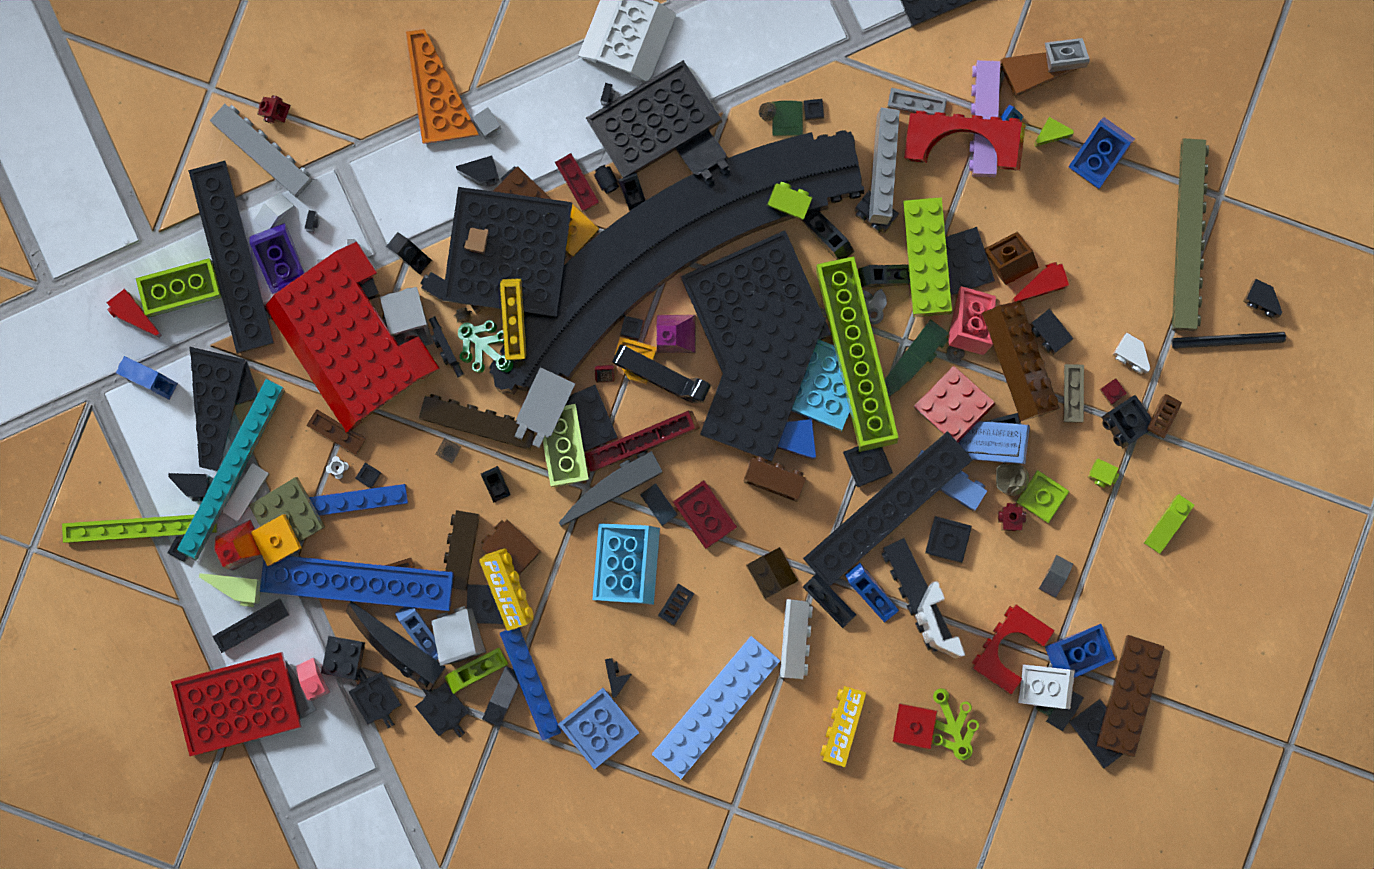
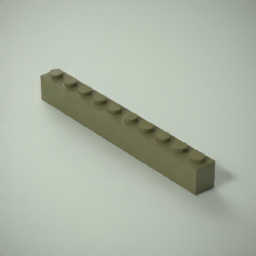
(1189, 235)

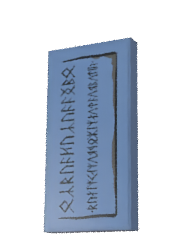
(997, 442)

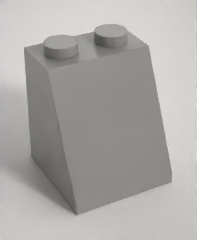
(406, 316)
(457, 636)

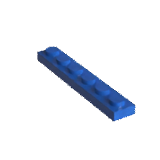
(360, 500)
(530, 683)

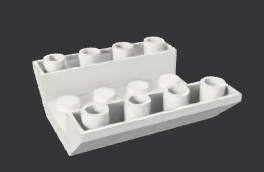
(628, 35)

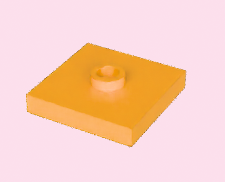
(580, 231)
(276, 540)

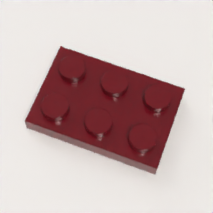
(704, 514)

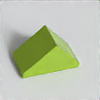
(1053, 132)

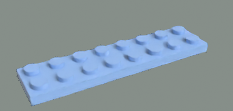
(716, 707)

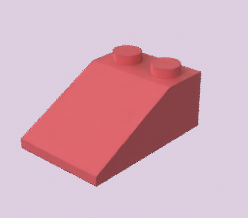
(967, 324)

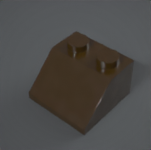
(772, 573)

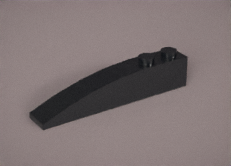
(396, 649)

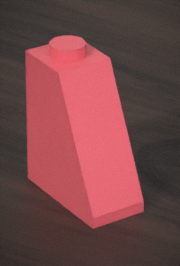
(311, 680)

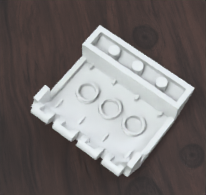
(932, 634)

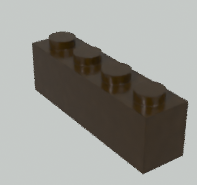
(461, 547)

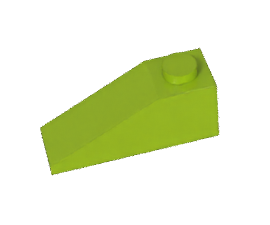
(1169, 523)
(475, 670)

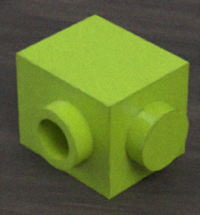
(1103, 473)

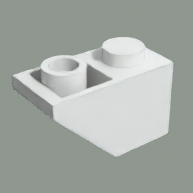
(1132, 352)

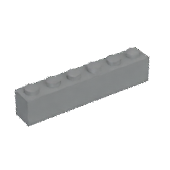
(260, 150)
(884, 166)

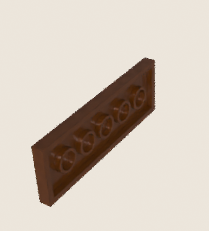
(1130, 696)

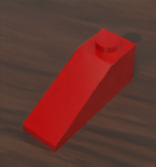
(1047, 281)
(129, 311)

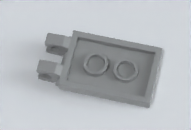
(543, 405)

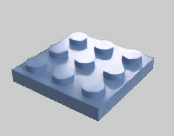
(598, 728)

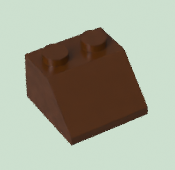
(1011, 258)

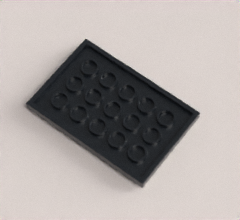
(654, 119)

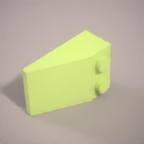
(239, 589)

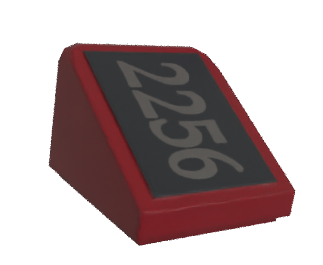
(604, 373)

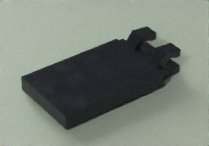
(702, 155)

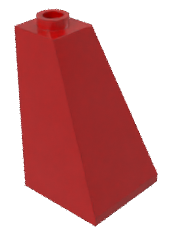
(237, 546)

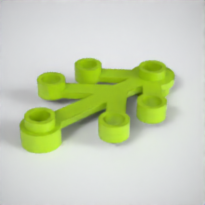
(954, 727)

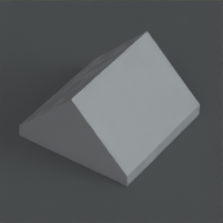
(1066, 55)

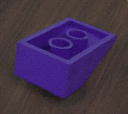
(277, 257)

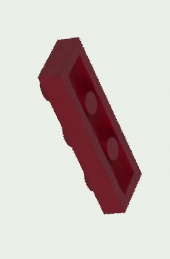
(576, 182)

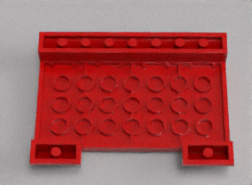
(345, 339)

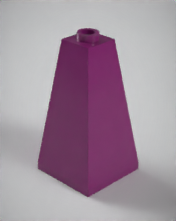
(676, 333)

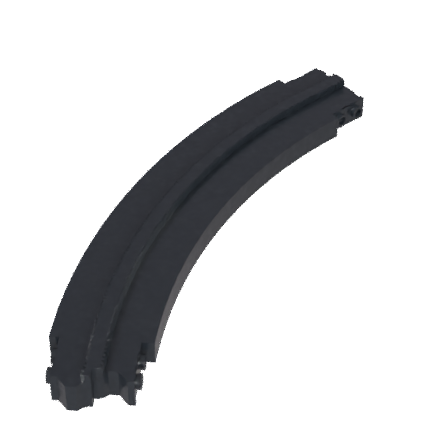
(669, 236)

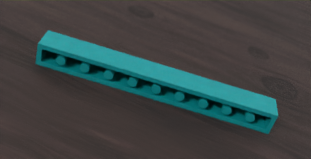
(231, 470)

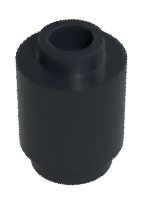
(606, 179)

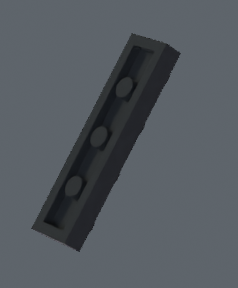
(251, 625)

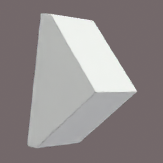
(273, 211)

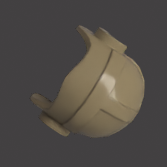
(1012, 478)

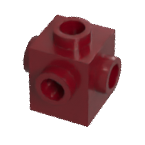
(273, 109)
(1008, 524)

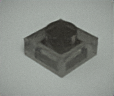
(448, 450)

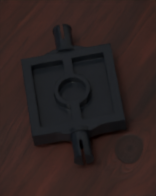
(447, 354)
(375, 698)
(442, 710)

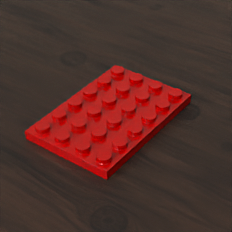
(236, 704)

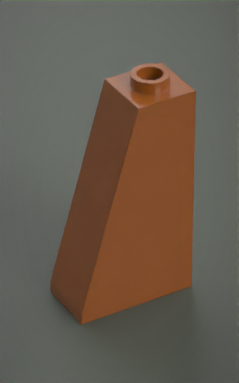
(1028, 72)

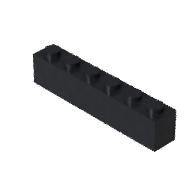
(912, 584)

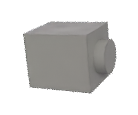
(487, 123)

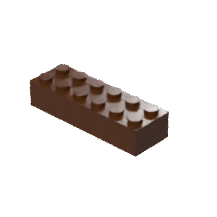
(1020, 360)

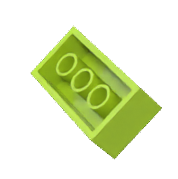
(178, 288)

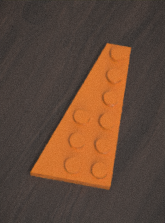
(438, 103)

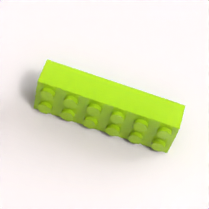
(927, 257)

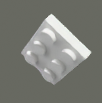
(1046, 686)

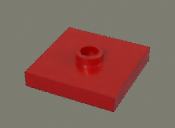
(915, 726)

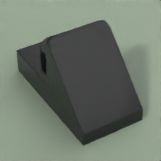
(616, 683)

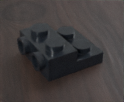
(1127, 421)

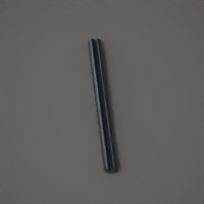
(1227, 340)

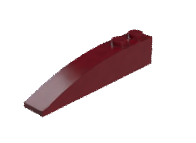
(642, 440)

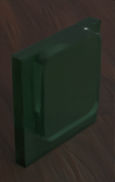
(788, 118)

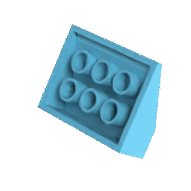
(626, 563)

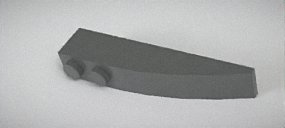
(616, 484)

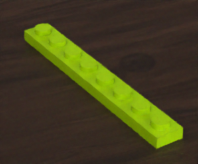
(127, 528)

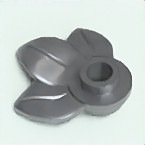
(875, 303)

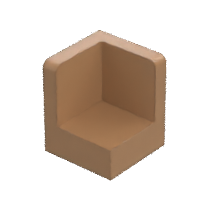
(477, 240)

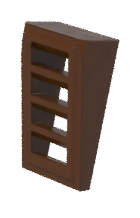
(1169, 405)

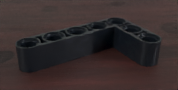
(692, 390)

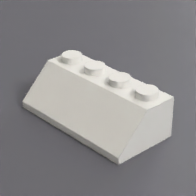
(794, 639)

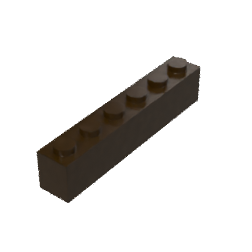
(473, 421)

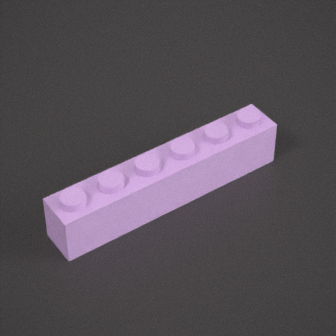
(986, 105)

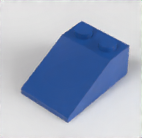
(1101, 152)
(1081, 651)

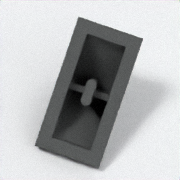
(1056, 576)

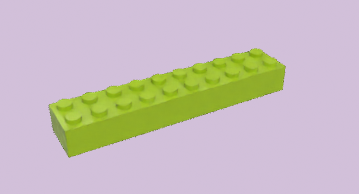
(857, 354)

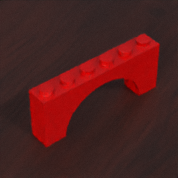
(928, 130)

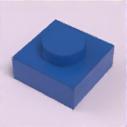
(1011, 112)

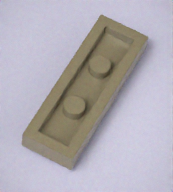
(1073, 393)

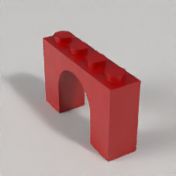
(989, 664)

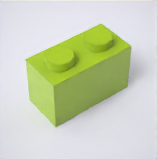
(789, 201)

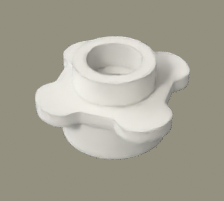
(331, 468)

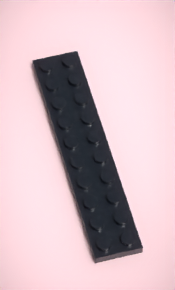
(231, 257)
(888, 509)

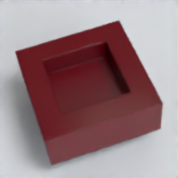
(1113, 391)

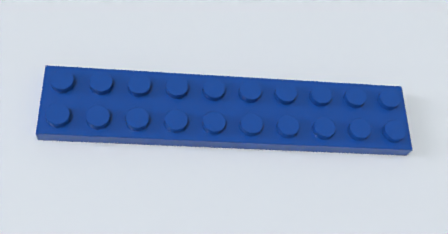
(359, 582)

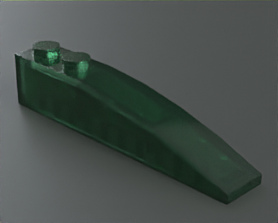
(916, 356)

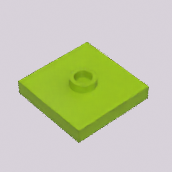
(1042, 496)

